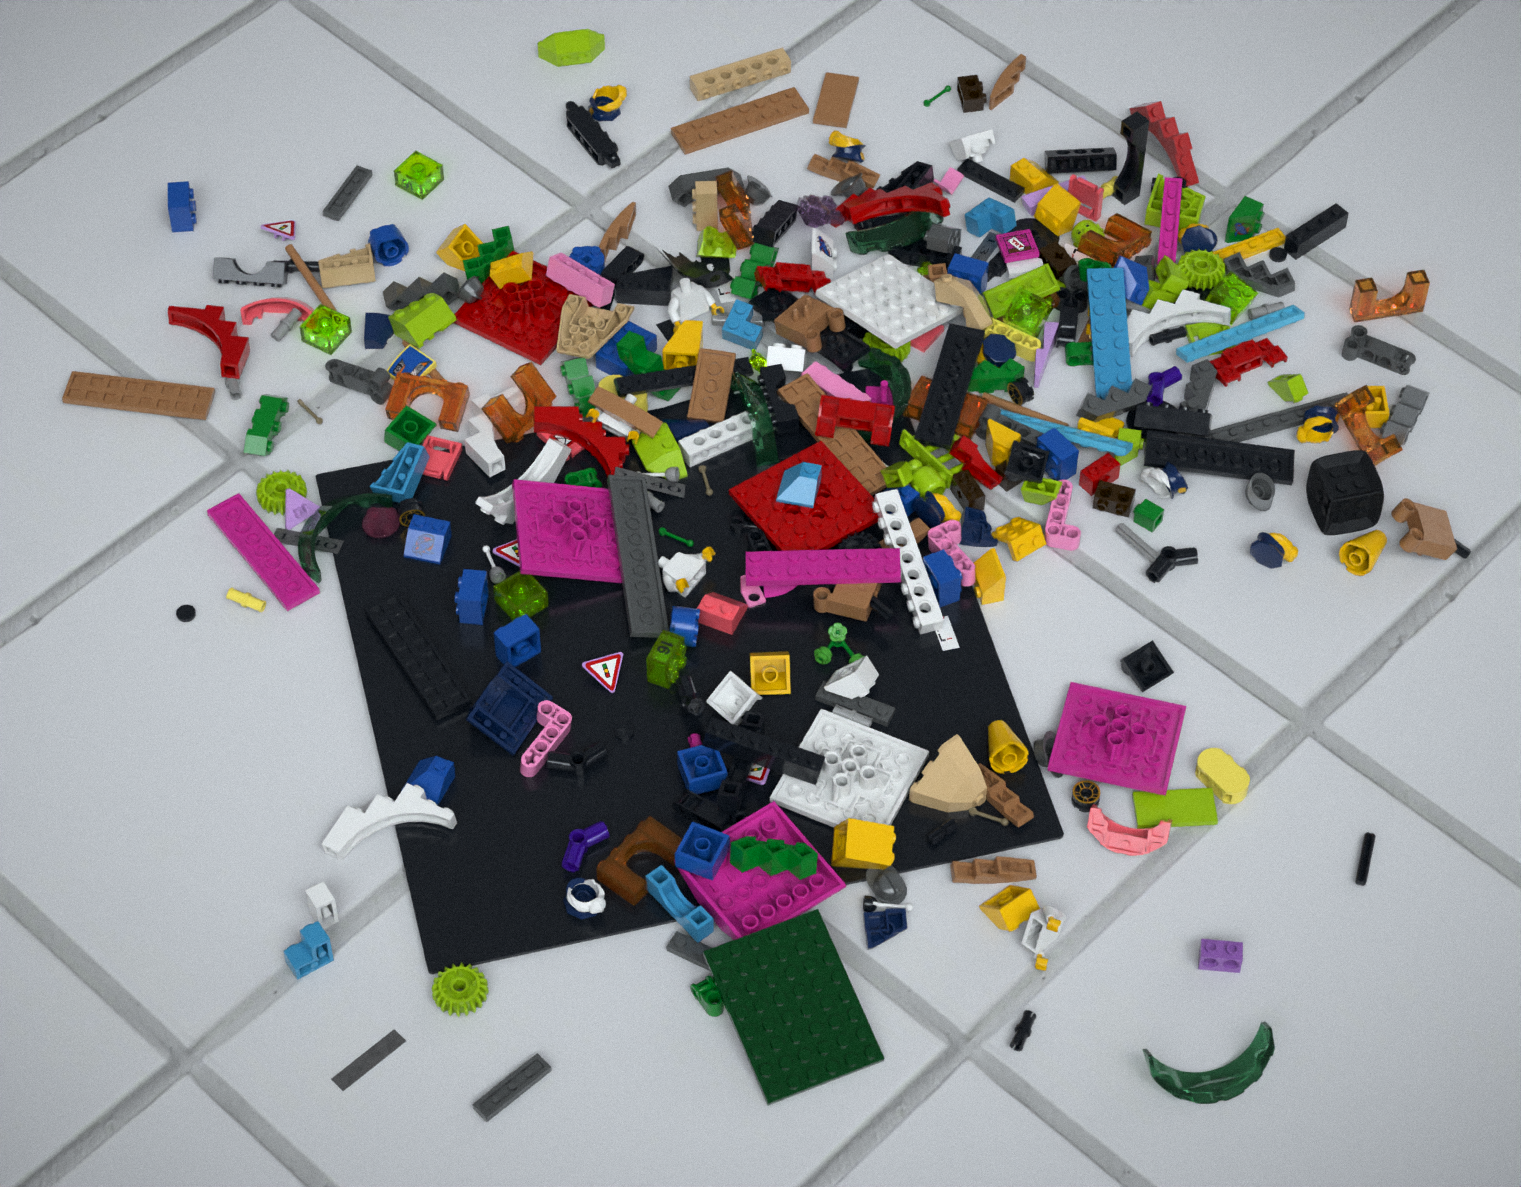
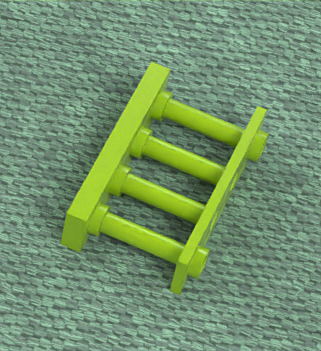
(923, 454)

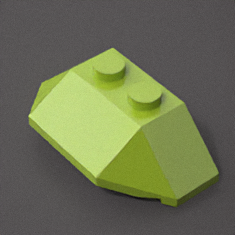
(571, 47)
(660, 452)

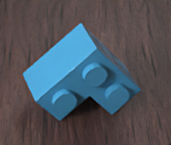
(990, 215)
(738, 326)
(311, 952)

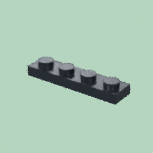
(991, 180)

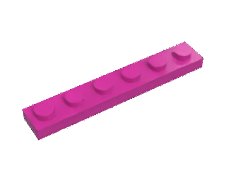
(1170, 219)

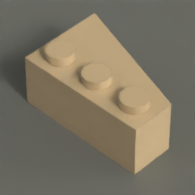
(705, 204)
(347, 269)

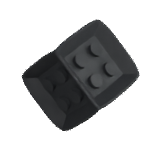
(1345, 492)

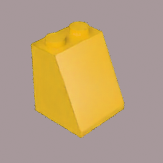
(684, 345)
(863, 845)

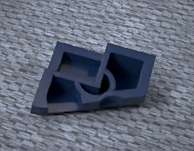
(377, 330)
(685, 427)
(975, 529)
(883, 925)

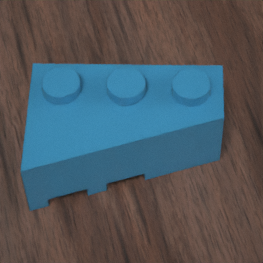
(403, 474)

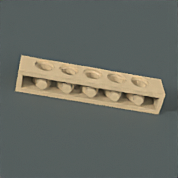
(740, 74)

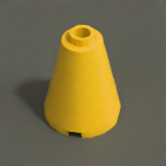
(1363, 552)
(1005, 748)

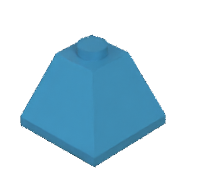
(800, 485)

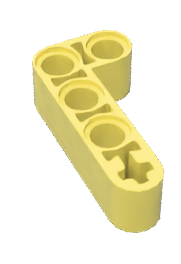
(1024, 343)

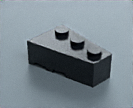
(913, 177)
(645, 287)

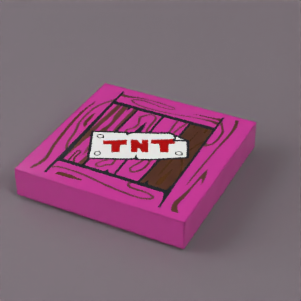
(1017, 246)

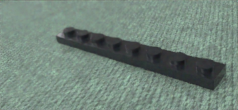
(668, 379)

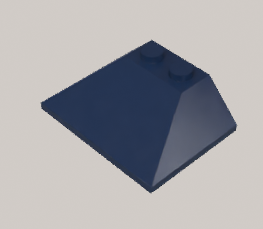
(508, 708)

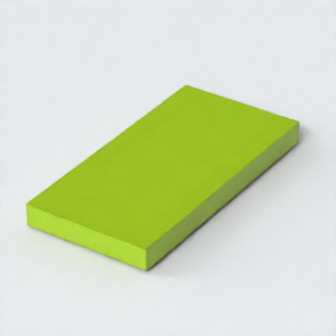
(1037, 281)
(1183, 806)

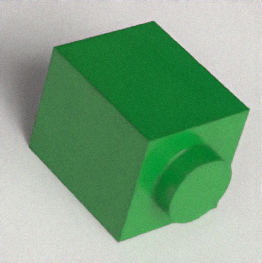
(1148, 515)

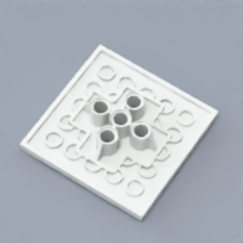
(889, 301)
(861, 777)

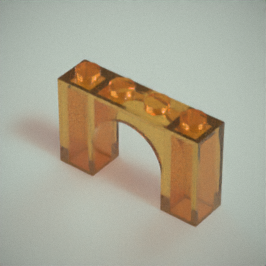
(737, 213)
(1129, 235)
(1409, 300)
(409, 387)
(536, 393)
(1352, 412)
(970, 415)
(648, 837)

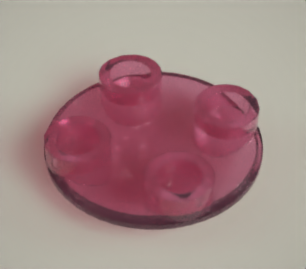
(380, 522)

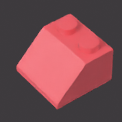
(721, 612)

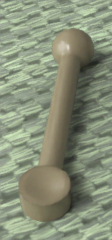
(319, 420)
(702, 469)
(973, 811)

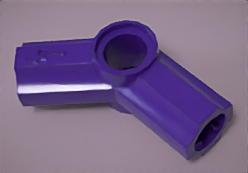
(1159, 382)
(586, 838)

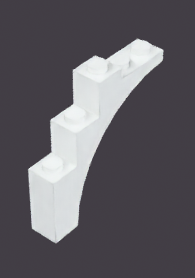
(1166, 315)
(481, 444)
(543, 469)
(383, 812)

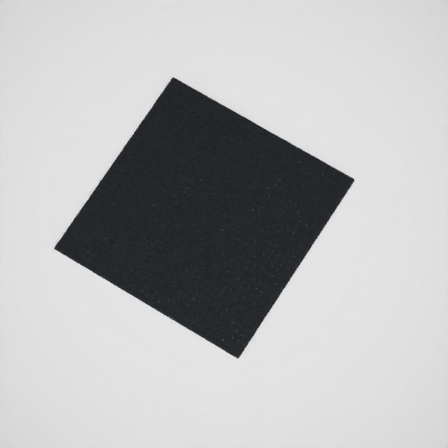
(499, 875)

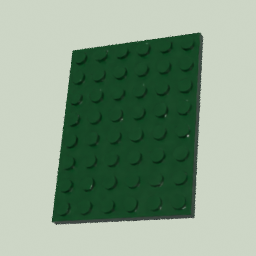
(793, 1007)

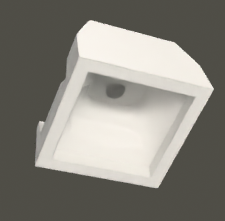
(972, 145)
(733, 698)

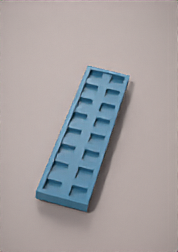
(1108, 330)

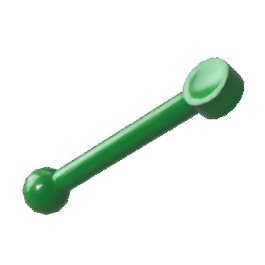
(927, 102)
(662, 531)

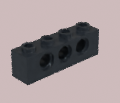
(1080, 160)
(917, 253)

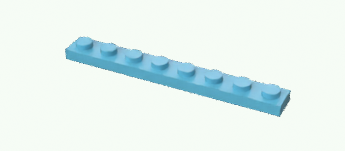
(1240, 333)
(1084, 438)

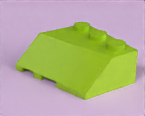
(1190, 207)
(422, 319)

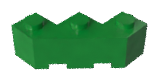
(488, 253)
(746, 284)
(640, 360)
(990, 378)
(579, 383)
(265, 424)
(773, 856)

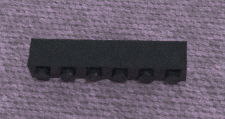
(763, 751)

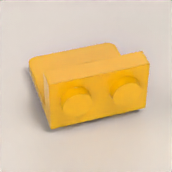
(1106, 427)
(1021, 536)

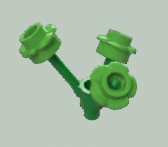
(837, 635)

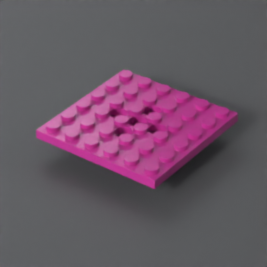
(565, 531)
(1117, 738)

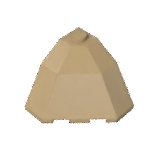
(964, 294)
(950, 781)

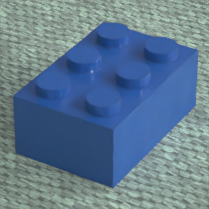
(608, 358)

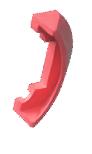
(274, 305)
(1126, 839)

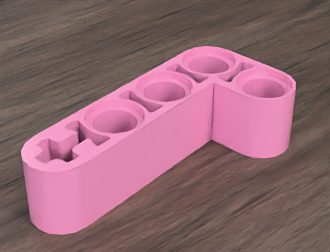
(1056, 531)
(946, 537)
(543, 742)

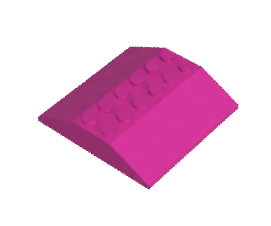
(753, 898)

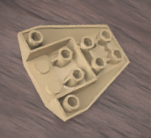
(587, 328)

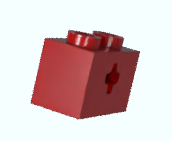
(1103, 469)

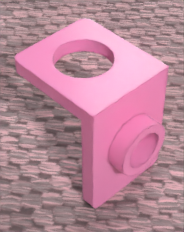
(950, 181)
(746, 591)

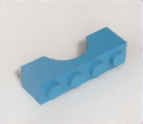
(692, 918)

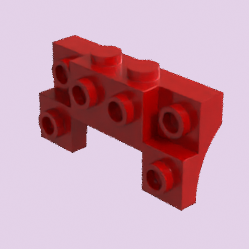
(790, 277)
(1245, 358)
(855, 415)

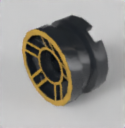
(1020, 391)
(408, 508)
(1088, 789)

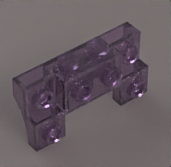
(816, 211)

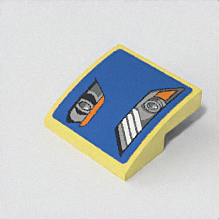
(413, 362)

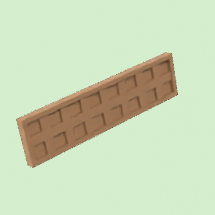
(739, 120)
(138, 395)
(846, 444)

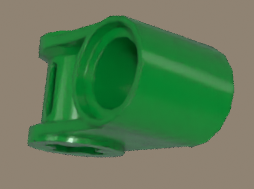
(1088, 263)
(1078, 353)
(582, 478)
(706, 994)

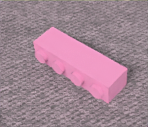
(580, 279)
(833, 384)

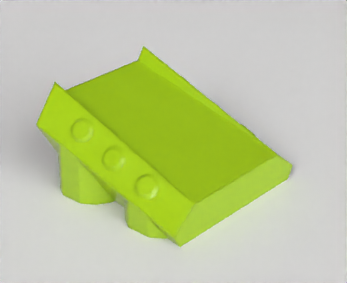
(715, 244)

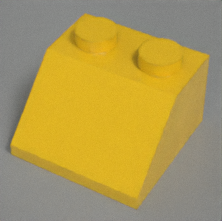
(1030, 176)
(1058, 210)
(459, 246)
(512, 269)
(999, 441)
(989, 578)
(770, 672)
(1010, 907)

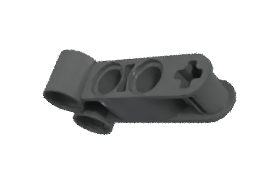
(1376, 351)
(360, 379)
(1028, 434)

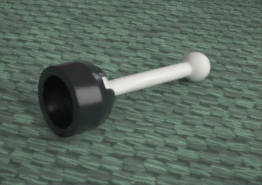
(870, 904)

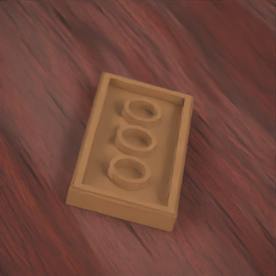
(836, 100)
(711, 385)

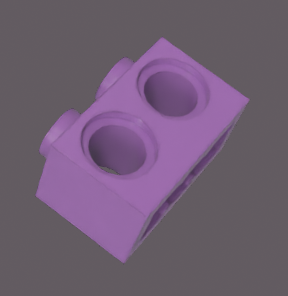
(1220, 955)

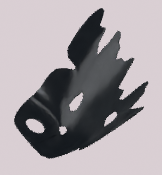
(699, 270)

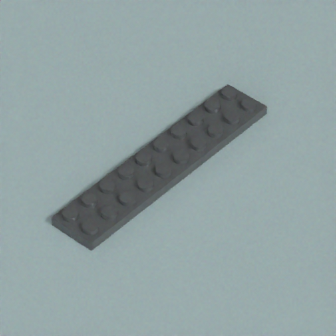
(637, 556)

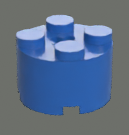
(388, 245)
(589, 257)
(685, 623)

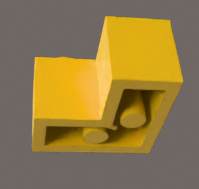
(1378, 411)

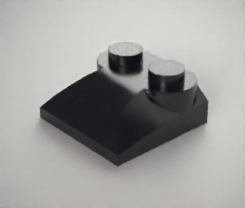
(1025, 463)
(1146, 666)

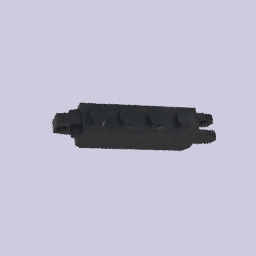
(591, 136)

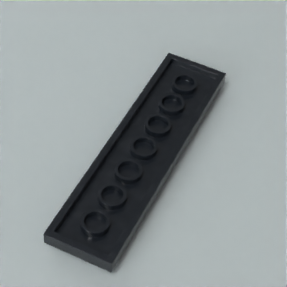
(838, 347)
(949, 386)
(1218, 457)

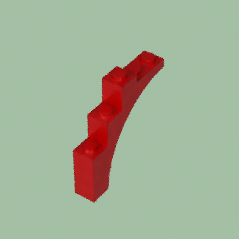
(1174, 143)
(878, 203)
(223, 333)
(568, 423)

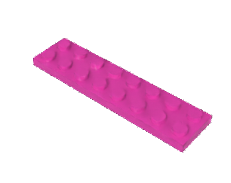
(263, 552)
(823, 567)

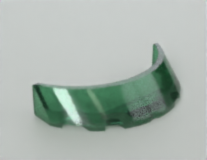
(895, 233)
(896, 375)
(759, 418)
(321, 518)
(1219, 1083)

